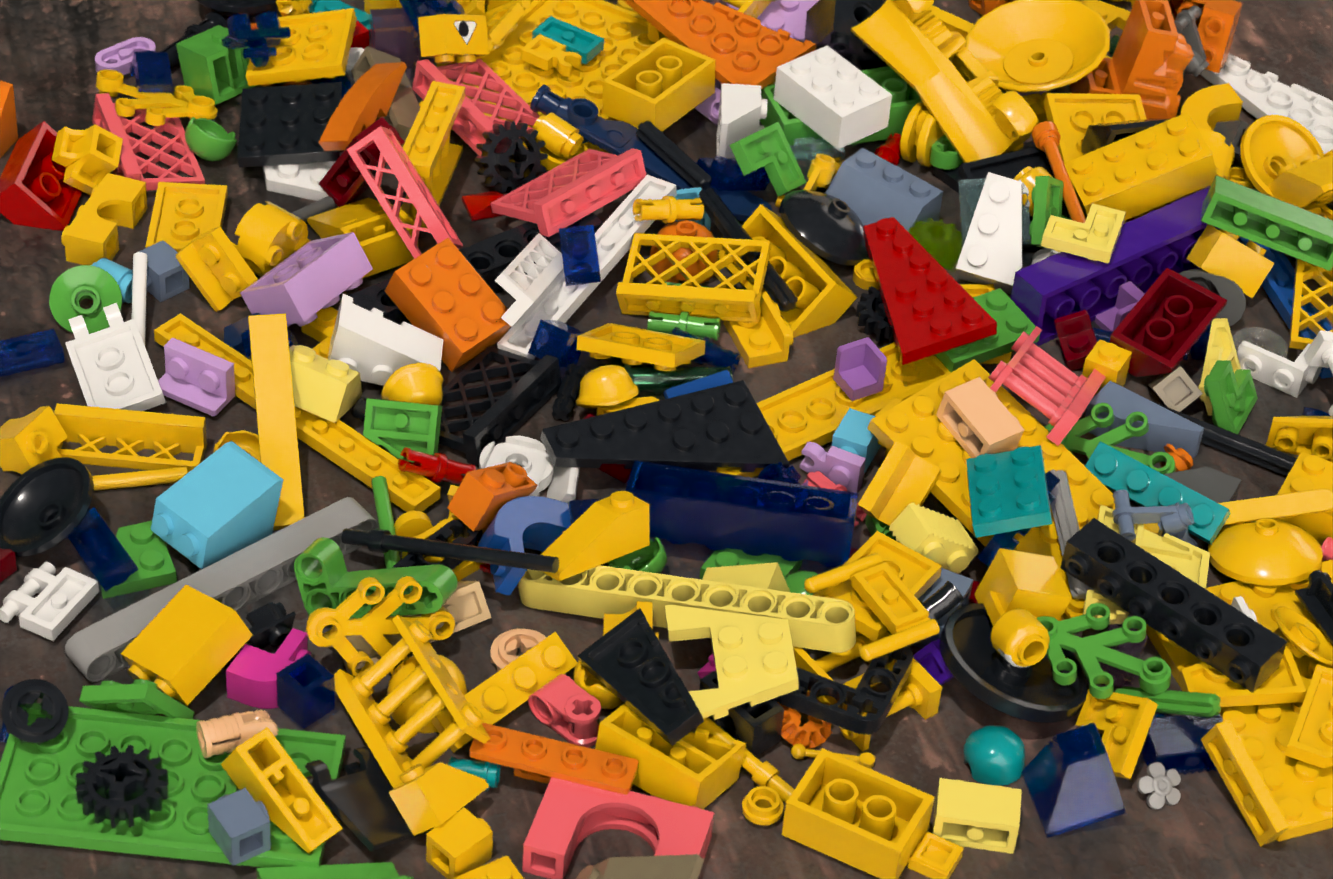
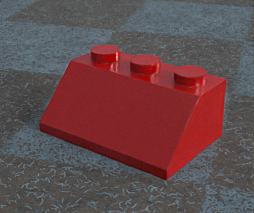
(34, 185)

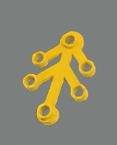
(181, 103)
(372, 624)

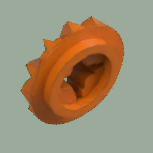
(810, 734)

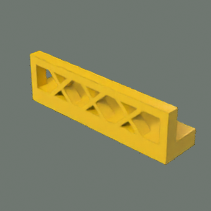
(131, 433)

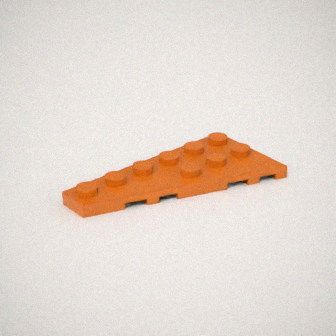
(738, 42)

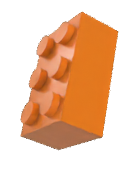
(450, 301)

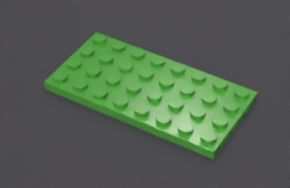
(43, 808)

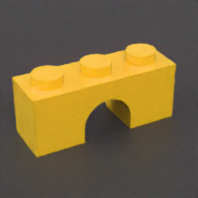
(95, 228)

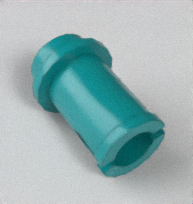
(485, 770)

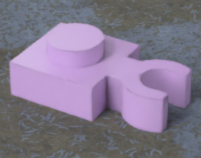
(836, 464)

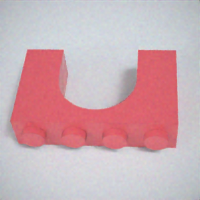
(576, 811)

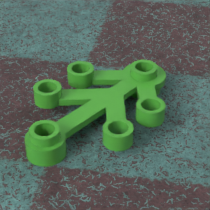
(1075, 443)
(1153, 673)

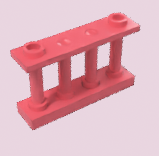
(1046, 384)

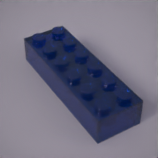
(746, 513)

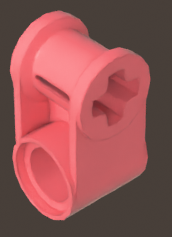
(567, 710)

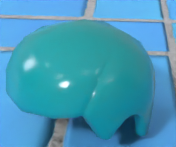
(995, 755)

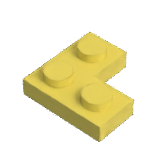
(1090, 239)

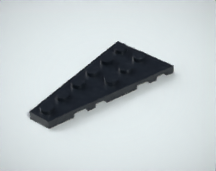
(685, 431)

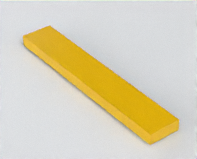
(276, 411)

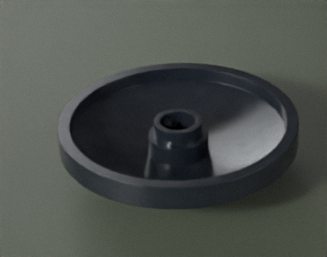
(1019, 692)

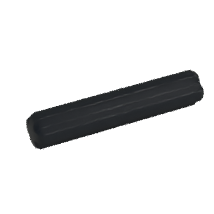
(673, 155)

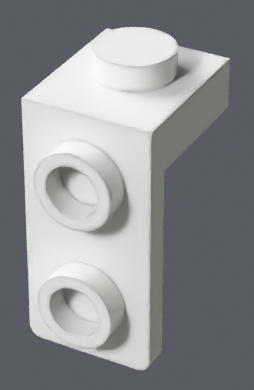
(1276, 370)

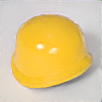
(415, 384)
(606, 387)

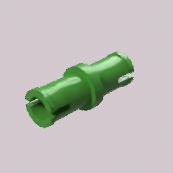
(694, 325)

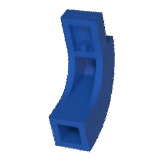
(522, 524)

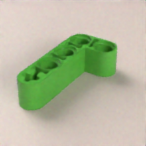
(333, 580)

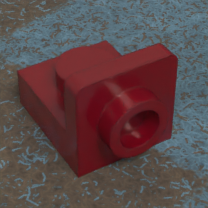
(1075, 338)

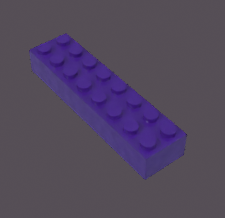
(1142, 252)

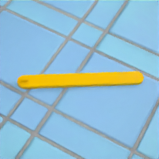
(1274, 507)

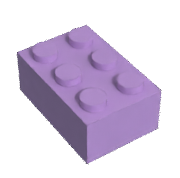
(309, 279)

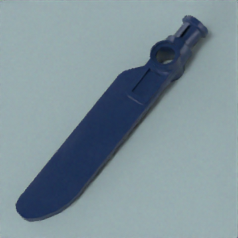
(620, 136)

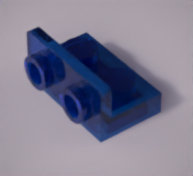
(729, 177)

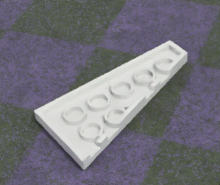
(1266, 96)

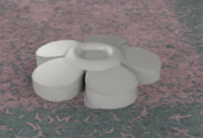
(1160, 786)

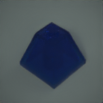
(1073, 782)

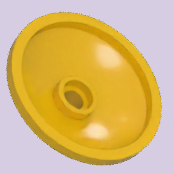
(1273, 144)
(1265, 552)

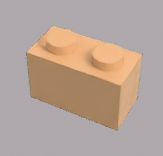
(979, 419)

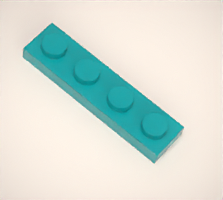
(1153, 488)

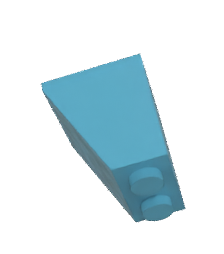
(218, 506)

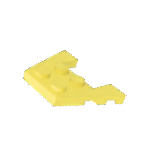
(1176, 553)
(749, 653)

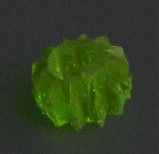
(940, 240)

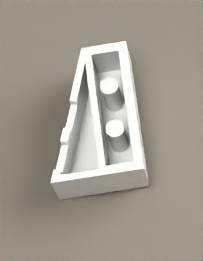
(995, 235)

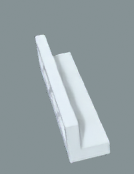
(539, 276)

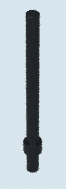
(382, 541)

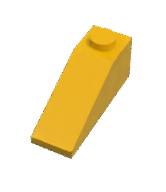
(601, 535)
(276, 781)

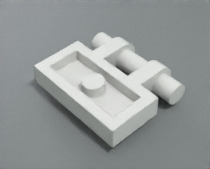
(56, 605)

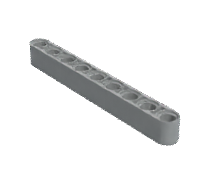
(232, 581)

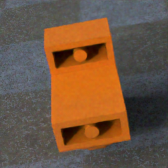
(1215, 27)
(1145, 61)

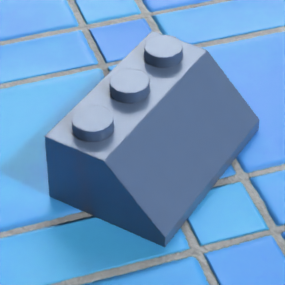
(883, 190)

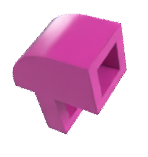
(254, 672)

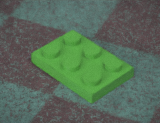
(1010, 325)

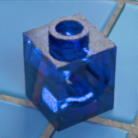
(556, 340)

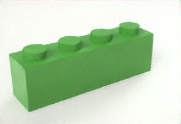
(1269, 222)

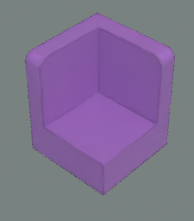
(1127, 298)
(860, 368)

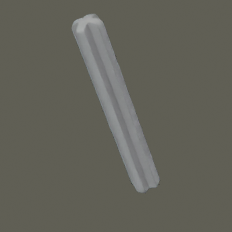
(1066, 526)

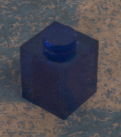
(305, 691)

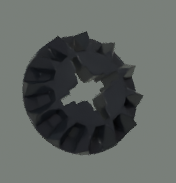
(25, 695)

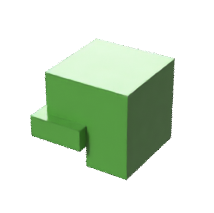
(212, 67)

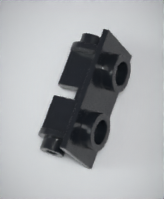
(1319, 601)
(269, 626)

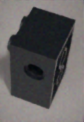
(831, 24)

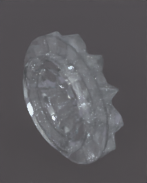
(1262, 338)

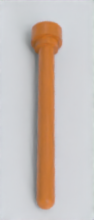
(1047, 138)

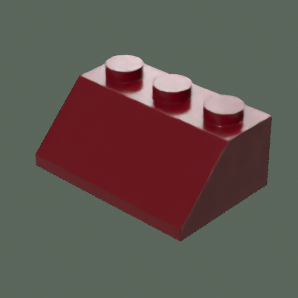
(1166, 323)

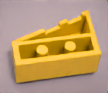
(687, 773)

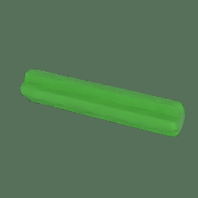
(1179, 701)

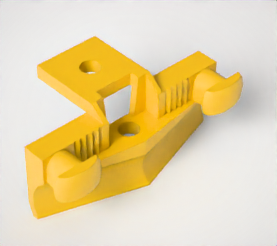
(948, 79)

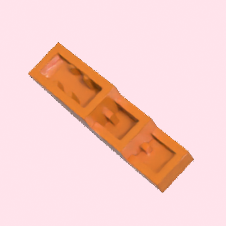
(361, 105)

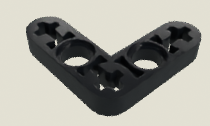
(858, 700)

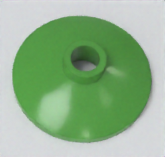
(83, 283)

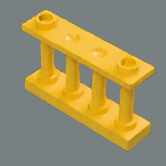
(429, 141)
(919, 691)
(373, 717)

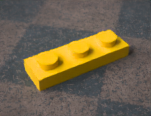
(1245, 782)

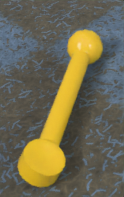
(866, 759)

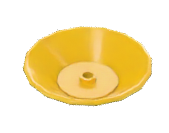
(1039, 43)

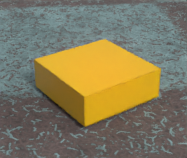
(935, 857)

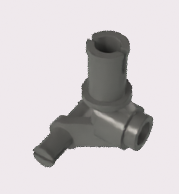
(1186, 25)

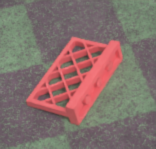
(471, 120)
(135, 166)
(573, 189)

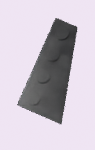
(643, 677)

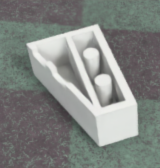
(378, 345)

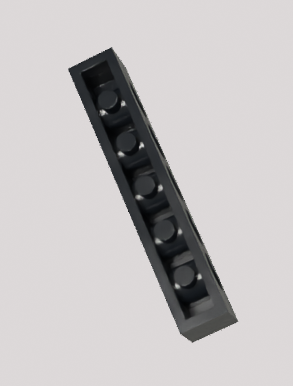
(1173, 605)

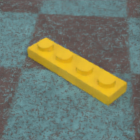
(513, 684)

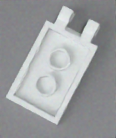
(114, 364)

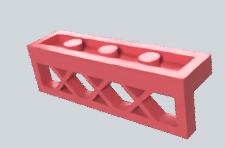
(410, 182)

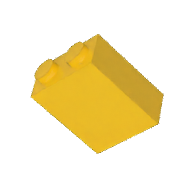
(186, 644)

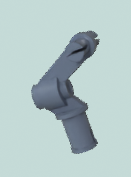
(1170, 519)

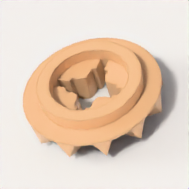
(505, 646)

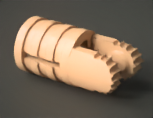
(230, 731)

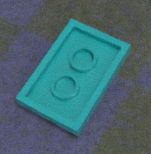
(1008, 491)

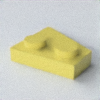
(1219, 348)

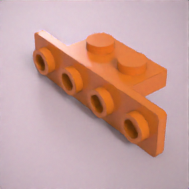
(543, 758)

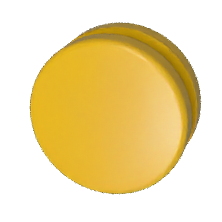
(919, 135)

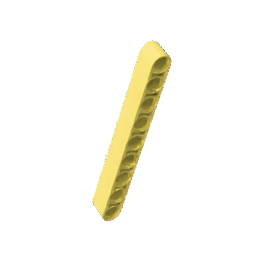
(812, 620)

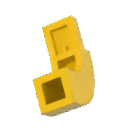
(1213, 105)

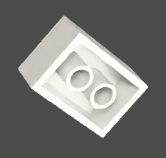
(832, 97)

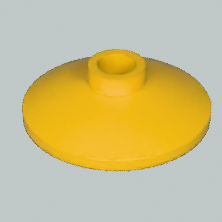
(1303, 636)

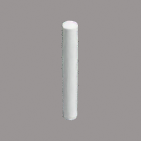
(139, 292)

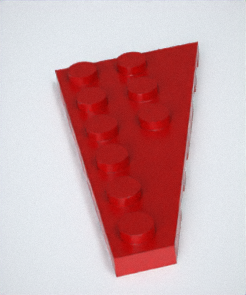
(920, 297)

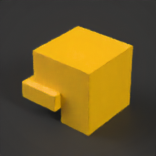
(1023, 583)

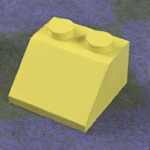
(322, 384)

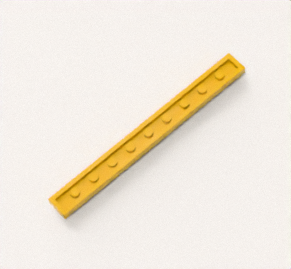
(333, 440)

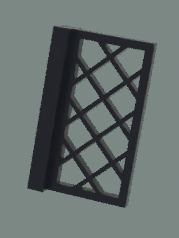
(505, 412)

